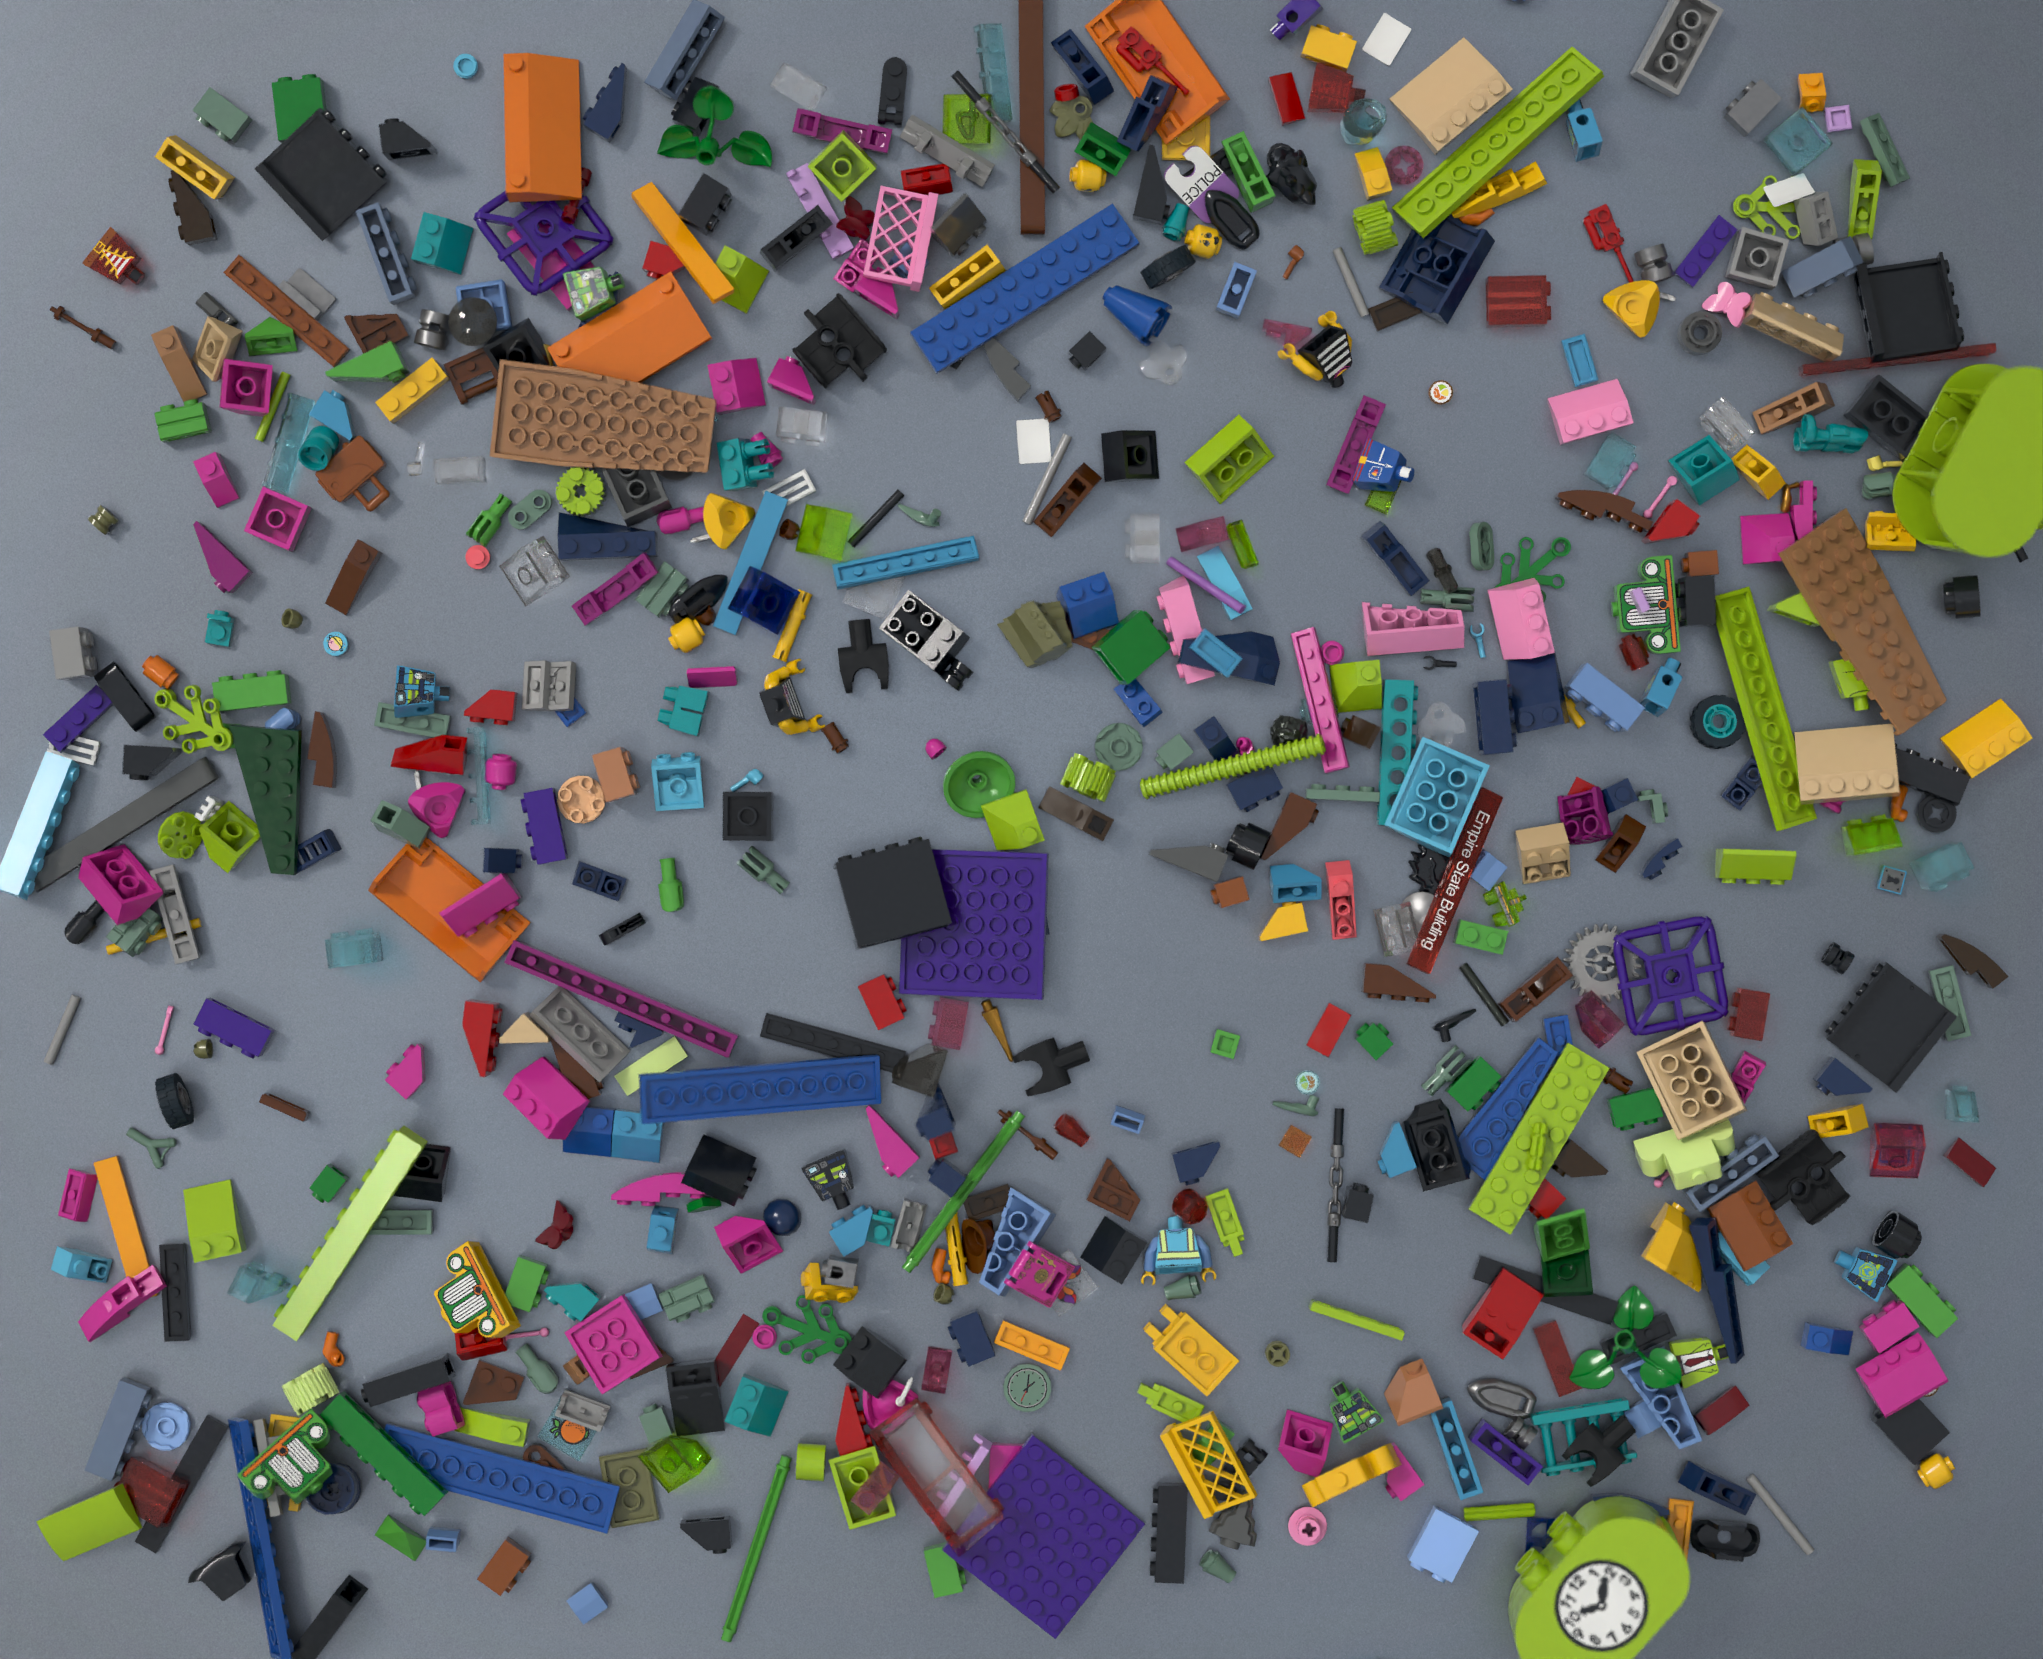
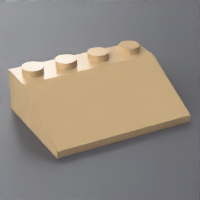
(1450, 95)
(1794, 328)
(1847, 764)
(1691, 1080)

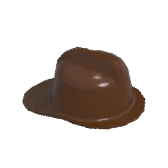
(977, 1243)

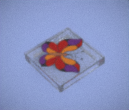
(1076, 1287)

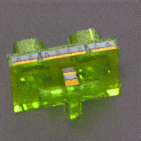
(1500, 894)

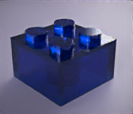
(763, 600)

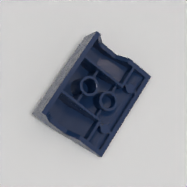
(1438, 267)

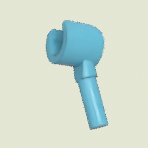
(1478, 638)
(753, 776)

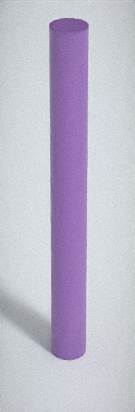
(1206, 585)

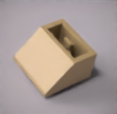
(1543, 853)

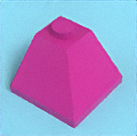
(878, 293)
(791, 380)
(1765, 537)
(747, 1242)
(1305, 1442)

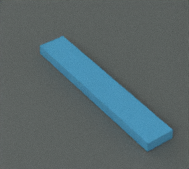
(752, 555)
(905, 562)

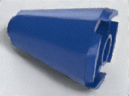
(1137, 312)

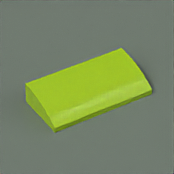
(90, 1523)

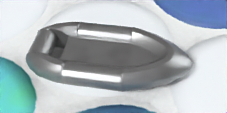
(1502, 1397)

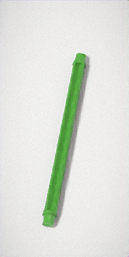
(963, 1191)
(756, 1548)

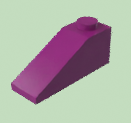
(222, 563)

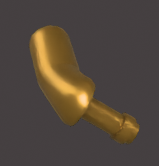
(1786, 497)

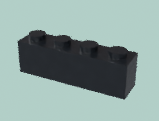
(1931, 776)
(1170, 1533)

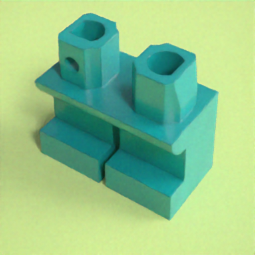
(684, 698)

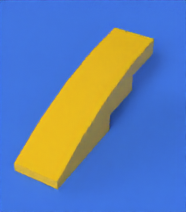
(1502, 189)

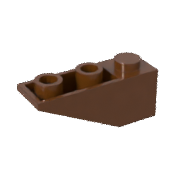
(1384, 979)

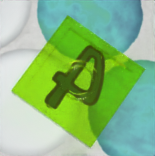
(964, 121)

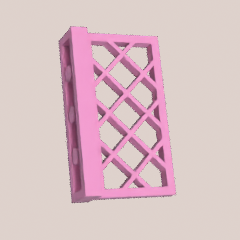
(921, 242)

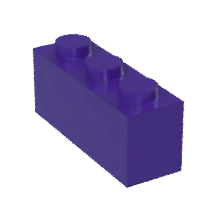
(544, 826)
(233, 1028)
(1505, 1452)

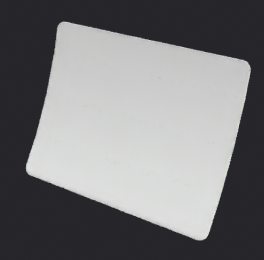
(1386, 39)
(1788, 190)
(1033, 441)

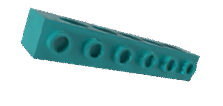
(1392, 690)

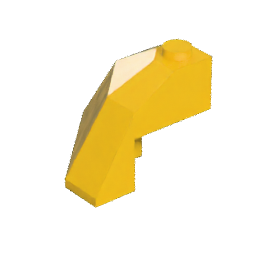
(1674, 1247)

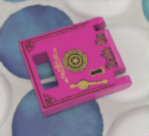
(1036, 1273)

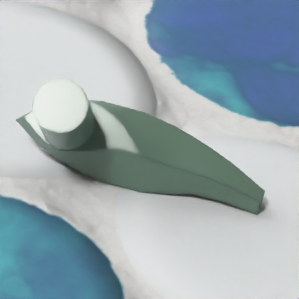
(922, 518)
(1308, 1109)

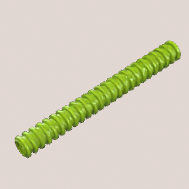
(1232, 766)

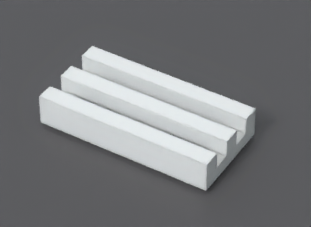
(807, 481)
(94, 752)
(207, 808)

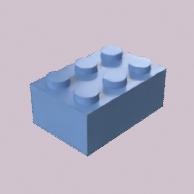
(1603, 698)

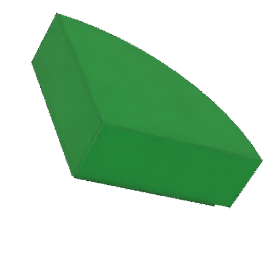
(703, 1204)

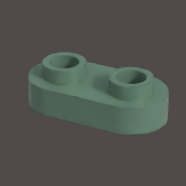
(529, 509)
(1482, 546)

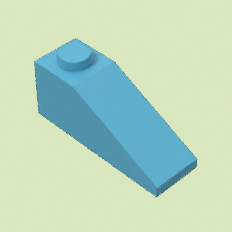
(1222, 576)

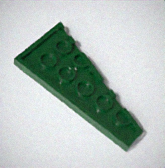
(272, 777)

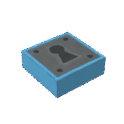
(1891, 879)

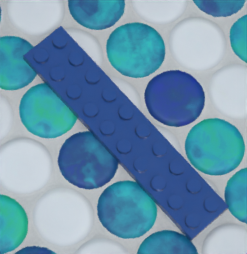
(1024, 288)
(759, 1089)
(511, 1480)
(261, 1547)

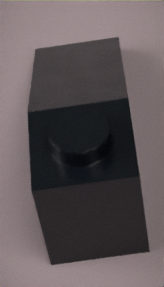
(1151, 196)
(795, 238)

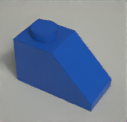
(1826, 1339)

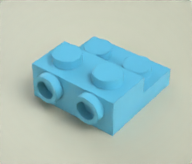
(677, 782)

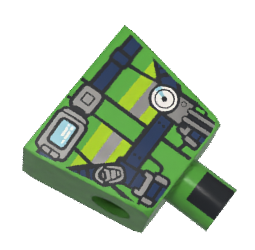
(592, 291)
(1352, 1412)

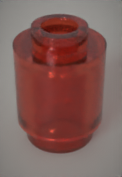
(1634, 651)

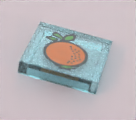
(566, 1435)

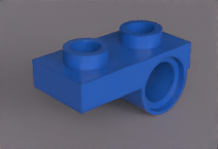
(1138, 702)

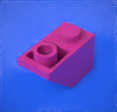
(409, 1073)

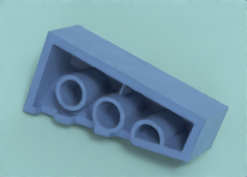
(1020, 1222)
(1667, 1405)

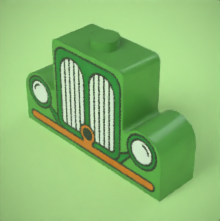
(1660, 593)
(291, 1462)

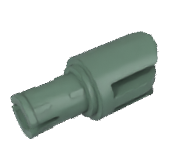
(1878, 485)
(1456, 600)
(762, 869)
(1443, 1073)
(538, 1370)

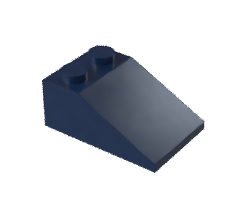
(1537, 693)

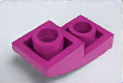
(853, 267)
(1746, 1074)

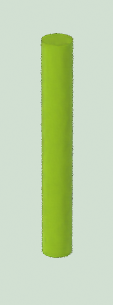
(273, 405)

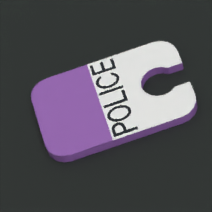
(1204, 178)

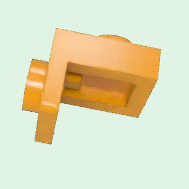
(1812, 91)

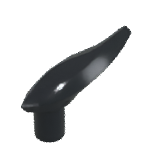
(1444, 1026)

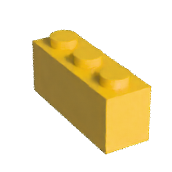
(194, 167)
(967, 277)
(412, 390)

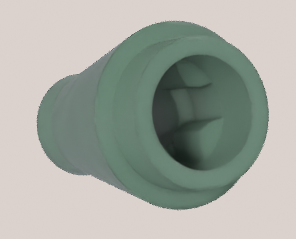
(1184, 1288)
(1216, 1565)

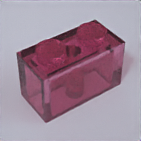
(949, 1022)

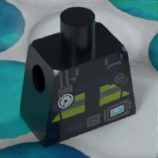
(831, 1178)

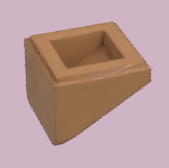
(576, 1370)

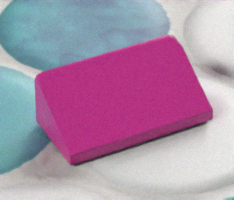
(712, 677)
(78, 1195)

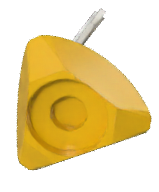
(1636, 305)
(724, 519)

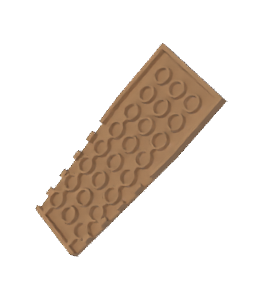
(598, 421)
(1865, 619)

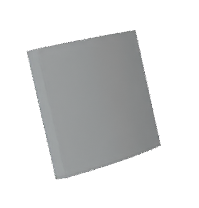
(548, 686)

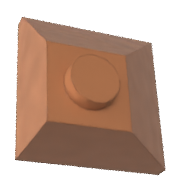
(1412, 1393)

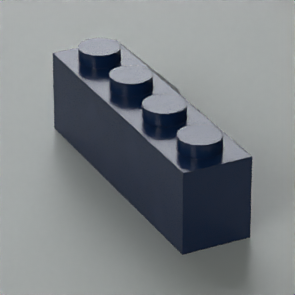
(595, 539)
(935, 1116)

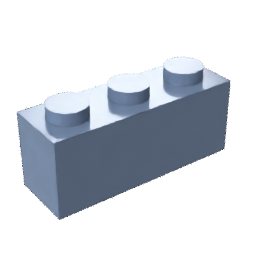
(1823, 268)

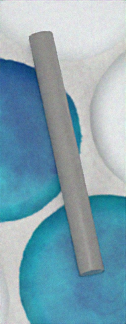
(1047, 478)
(1780, 1514)

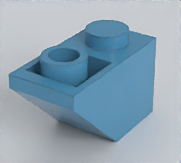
(852, 1233)

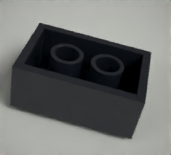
(1888, 416)

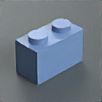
(1236, 290)

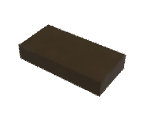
(1391, 313)

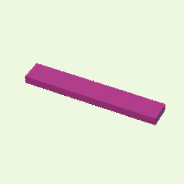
(1320, 698)

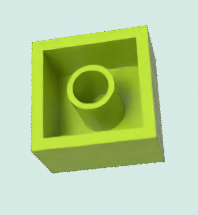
(842, 165)

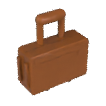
(351, 471)

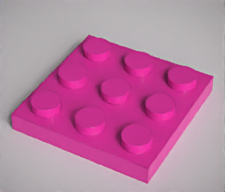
(613, 1344)

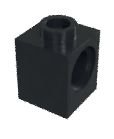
(1086, 351)

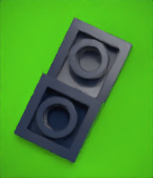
(1743, 784)
(1654, 864)
(598, 881)

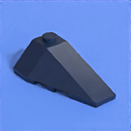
(1258, 652)

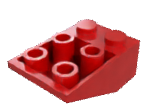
(480, 1028)
(1502, 1313)

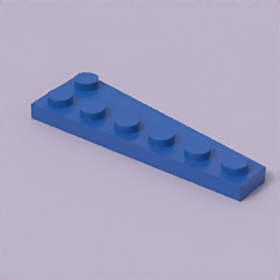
(1496, 1120)

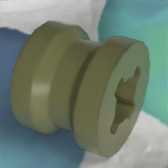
(103, 519)
(1280, 1357)

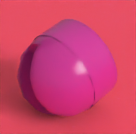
(935, 748)

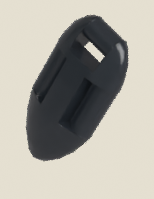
(1230, 218)
(698, 597)

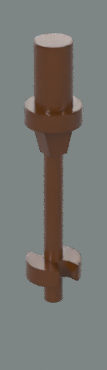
(97, 335)
(1040, 1144)

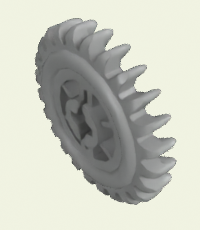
(1578, 961)

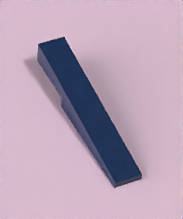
(1720, 1284)

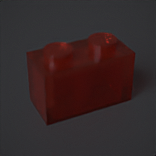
(1749, 1014)

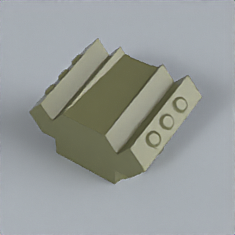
(1037, 632)

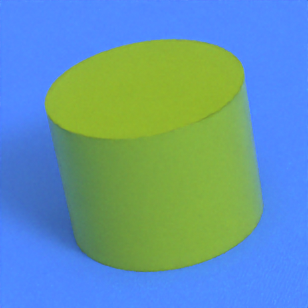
(810, 1462)

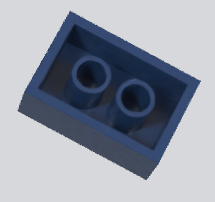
(1494, 717)

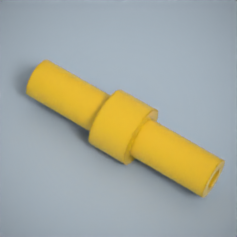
(1573, 713)

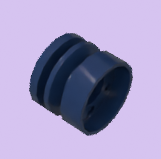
(333, 1503)

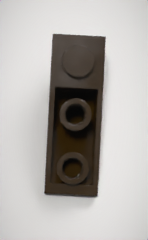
(196, 220)
(1076, 813)

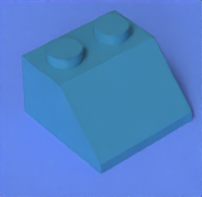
(634, 1139)

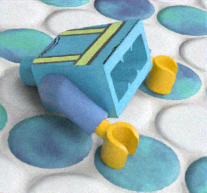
(1177, 1252)

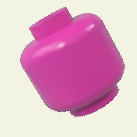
(500, 771)

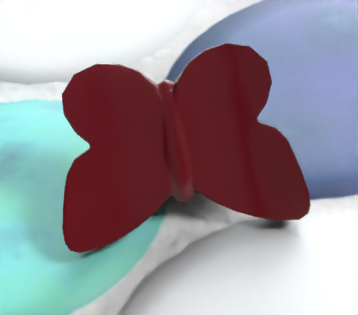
(856, 219)
(560, 1228)

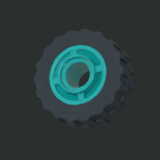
(1703, 725)

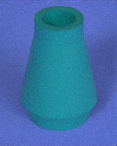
(1176, 223)

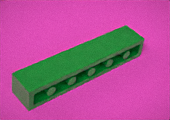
(383, 1453)

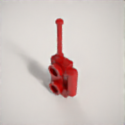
(1149, 56)
(1611, 236)

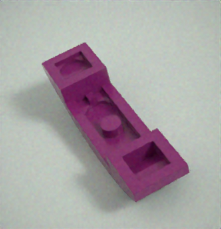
(826, 128)
(1361, 428)
(615, 589)

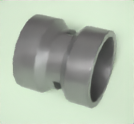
(1520, 1432)

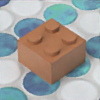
(615, 774)

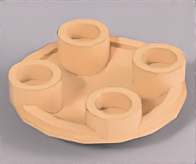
(581, 799)

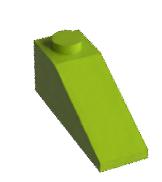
(1863, 196)
(495, 1427)

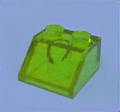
(824, 532)
(1870, 836)

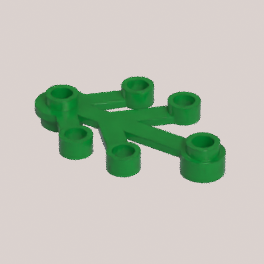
(1527, 572)
(811, 1330)

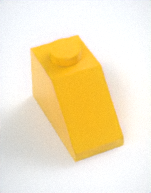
(1373, 173)
(1758, 472)
(1285, 921)
(1839, 1121)

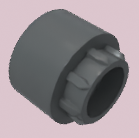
(1708, 323)

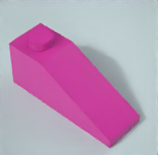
(892, 1147)

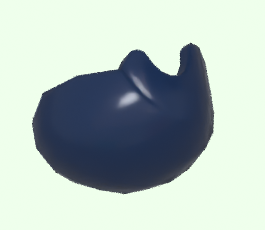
(782, 1217)

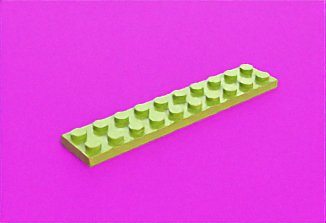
(1497, 142)
(1761, 706)

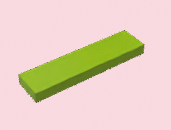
(1356, 1319)

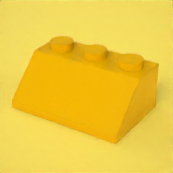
(1985, 738)

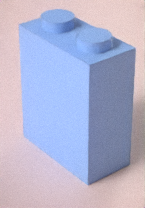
(1442, 1545)

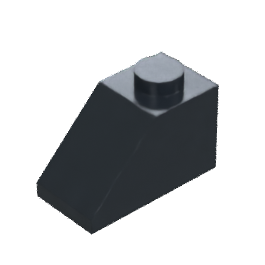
(710, 1533)

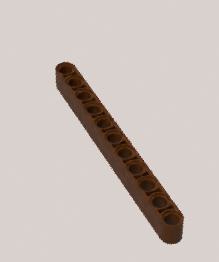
(1031, 114)

